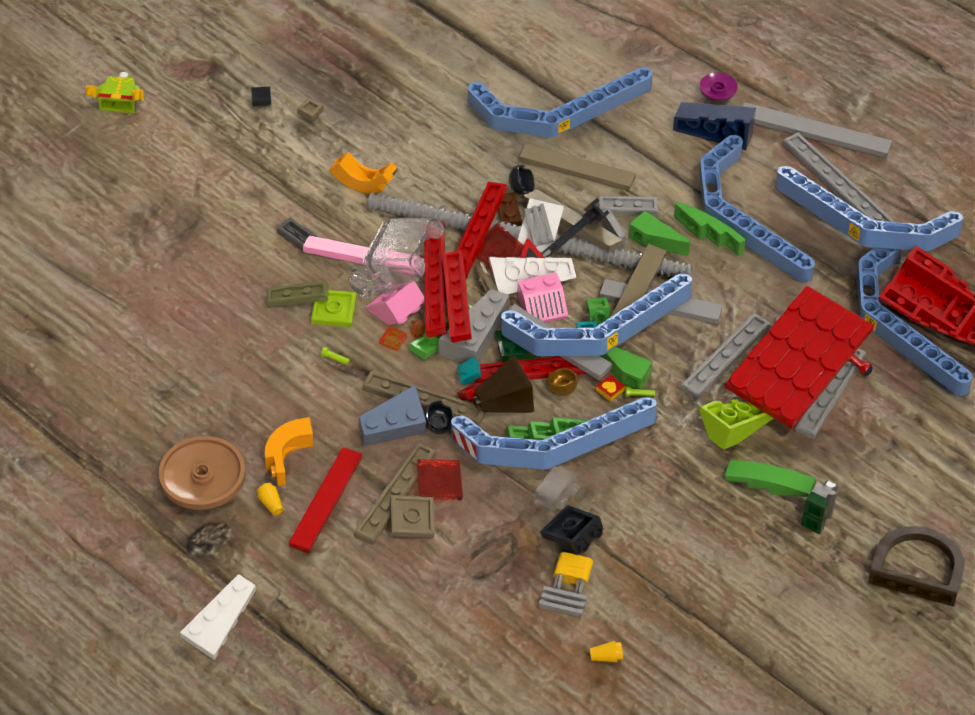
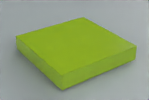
(336, 311)

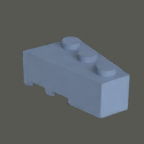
(393, 419)

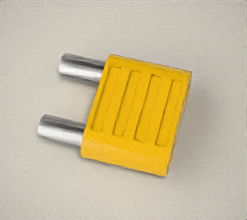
(573, 570)

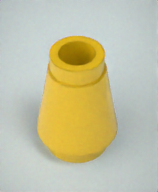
(270, 498)
(607, 652)

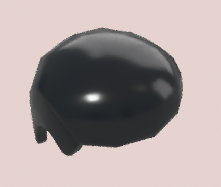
(521, 180)
(438, 417)

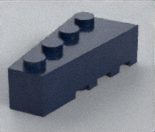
(715, 121)

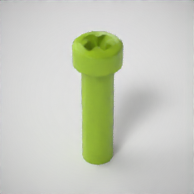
(326, 353)
(639, 392)

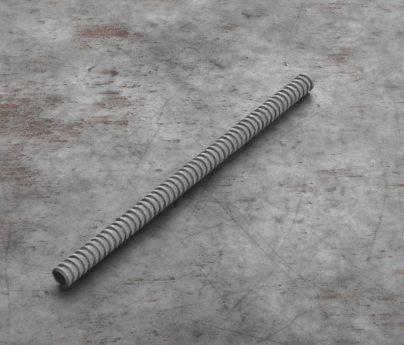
(572, 246)

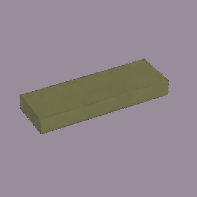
(297, 294)

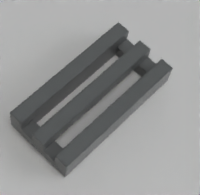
(294, 236)

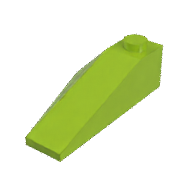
(732, 421)

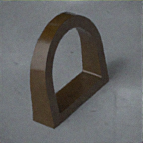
(914, 585)

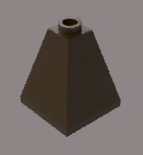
(506, 390)

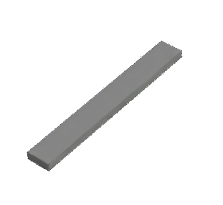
(821, 131)
(833, 177)

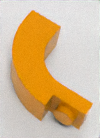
(359, 177)
(285, 439)

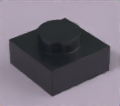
(261, 96)

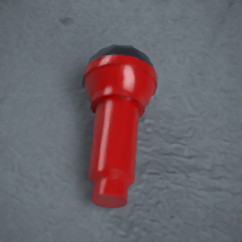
(864, 368)

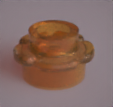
(417, 328)

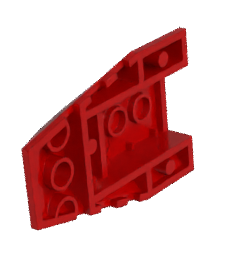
(932, 296)

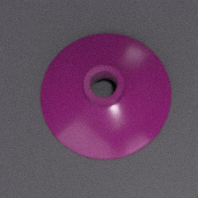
(718, 86)

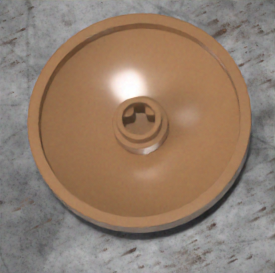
(202, 472)

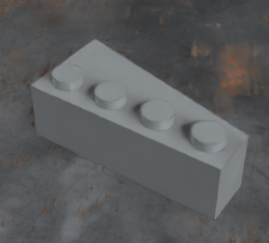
(484, 321)

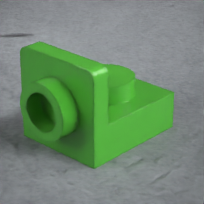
(598, 309)

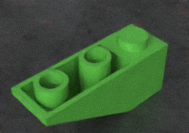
(649, 230)
(629, 368)

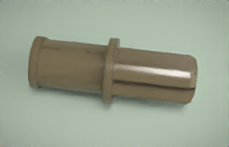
(485, 278)

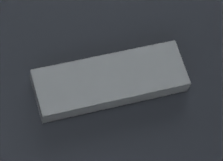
(629, 205)

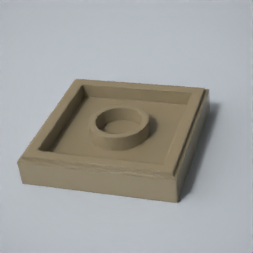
(412, 516)

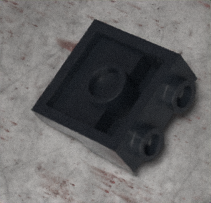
(573, 530)

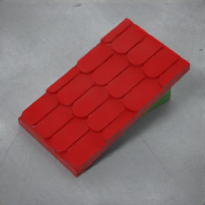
(799, 356)

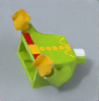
(117, 94)

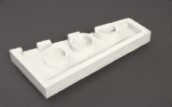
(510, 270)
(212, 625)

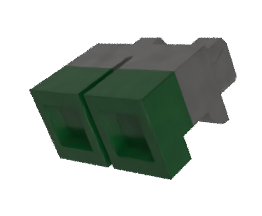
(819, 506)

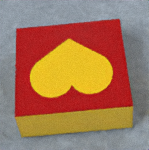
(610, 388)

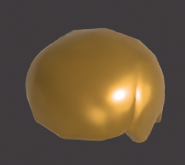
(562, 382)

